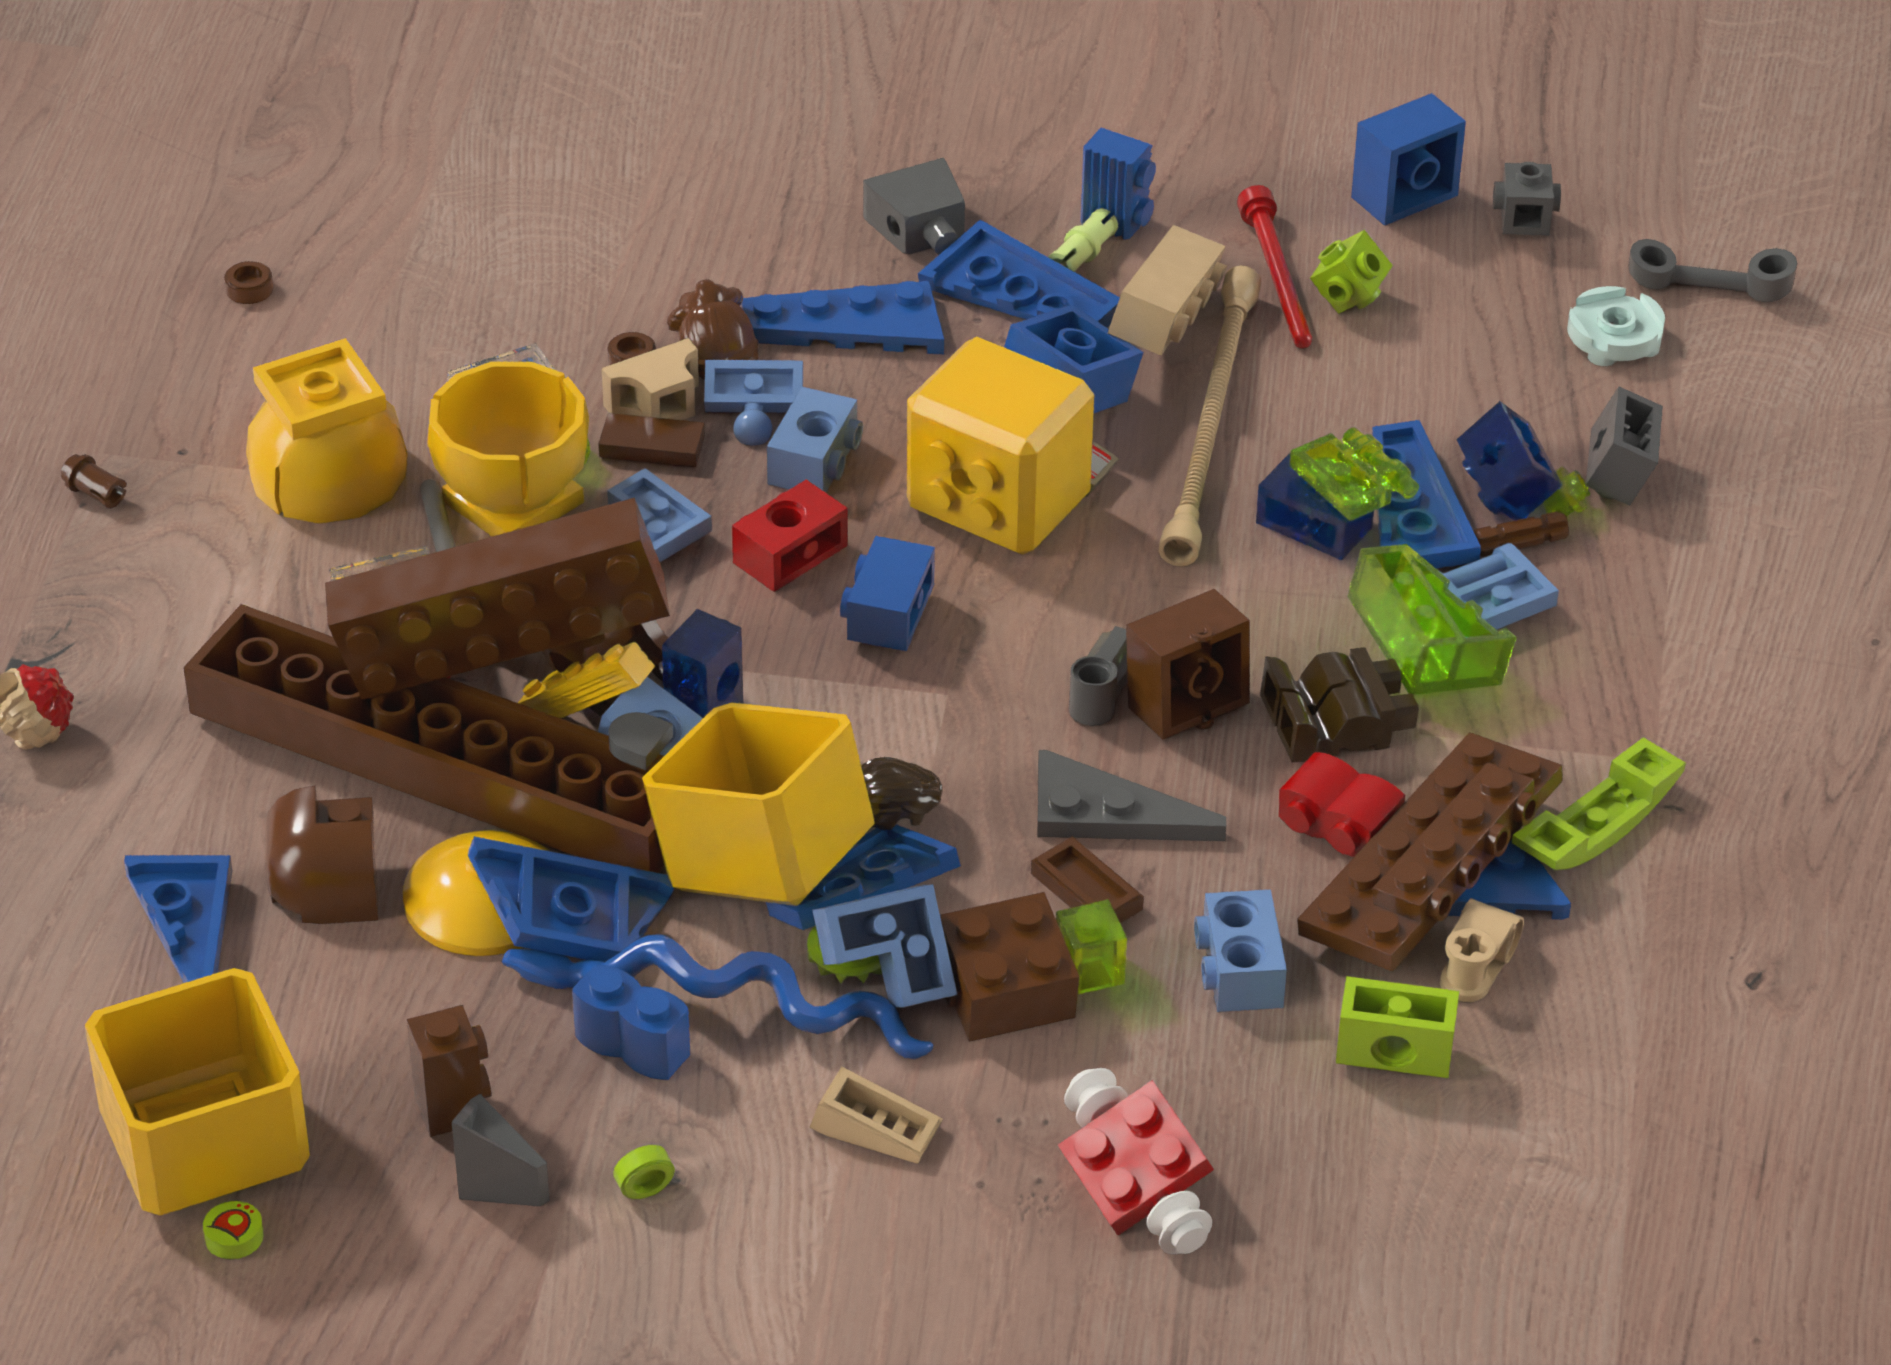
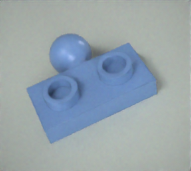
(751, 389)

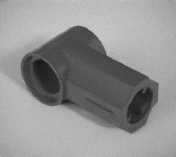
(1099, 679)

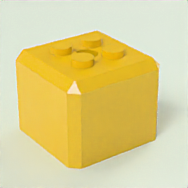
(999, 445)
(759, 802)
(198, 1091)

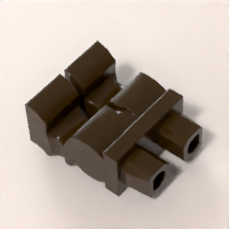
(1336, 703)

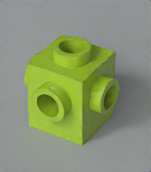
(1351, 272)

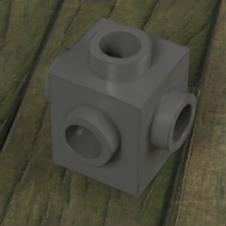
(1527, 198)

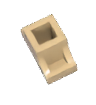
(654, 383)

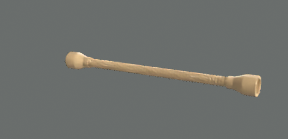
(1182, 534)

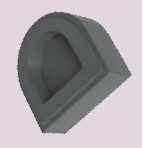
(639, 738)

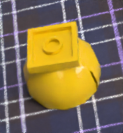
(324, 437)
(509, 444)

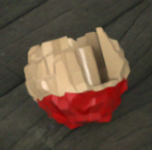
(34, 705)

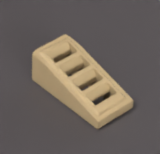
(841, 1122)

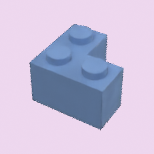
(905, 935)

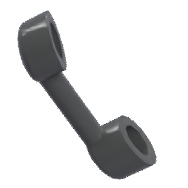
(1767, 280)

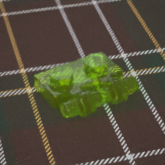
(1345, 475)

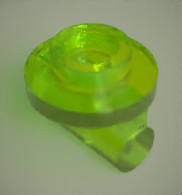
(1569, 496)

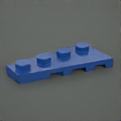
(1013, 278)
(869, 314)

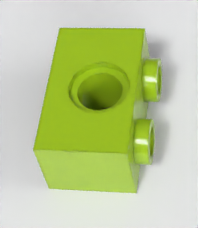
(1397, 1027)

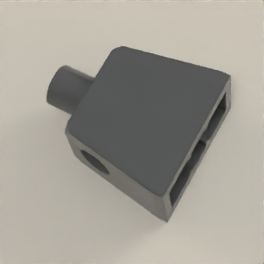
(916, 207)

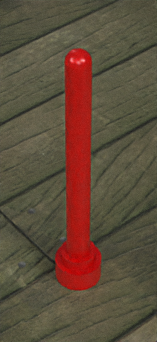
(1258, 210)

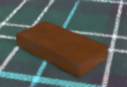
(651, 440)
(1083, 879)

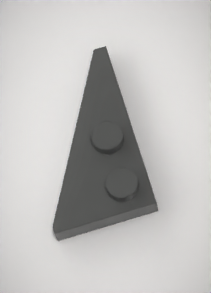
(1097, 804)

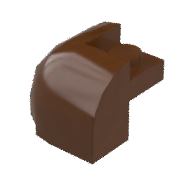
(322, 857)

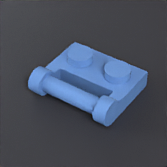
(1503, 586)

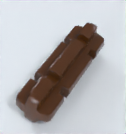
(1523, 532)

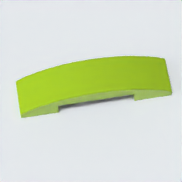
(1607, 812)

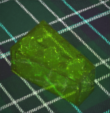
(1424, 625)

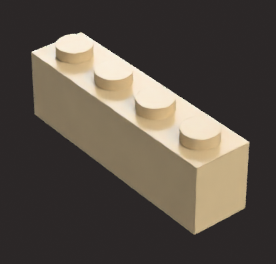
(1168, 290)

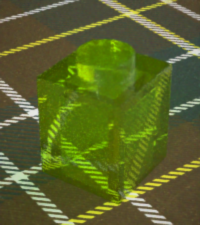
(1095, 944)

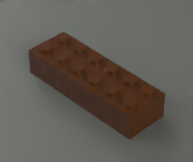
(497, 599)

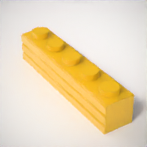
(589, 682)

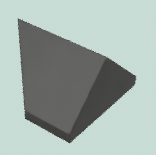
(495, 1159)

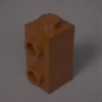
(446, 1065)

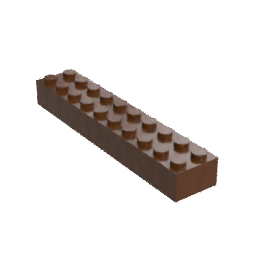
(427, 740)

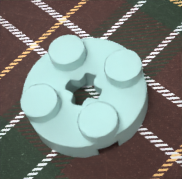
(1636, 327)

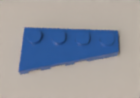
(1433, 517)

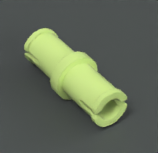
(1085, 241)

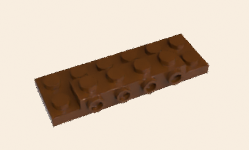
(1430, 851)

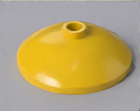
(449, 901)

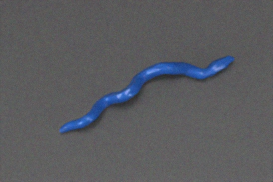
(660, 950)

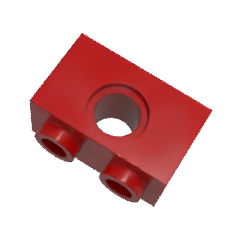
(790, 535)

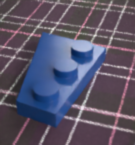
(875, 866)

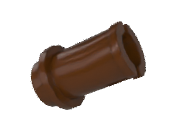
(84, 475)

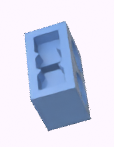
(1242, 950)

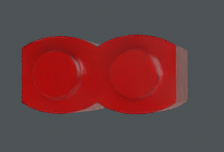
(1337, 803)

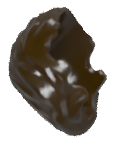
(900, 791)

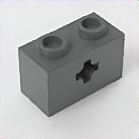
(1624, 446)

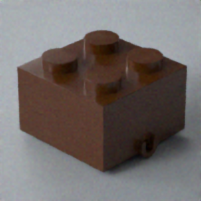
(1188, 664)
(1009, 967)

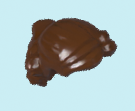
(714, 324)

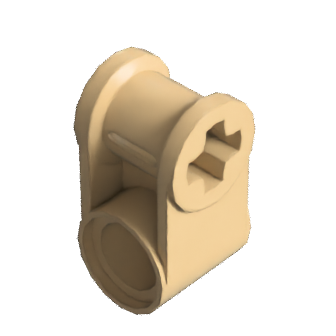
(1479, 949)

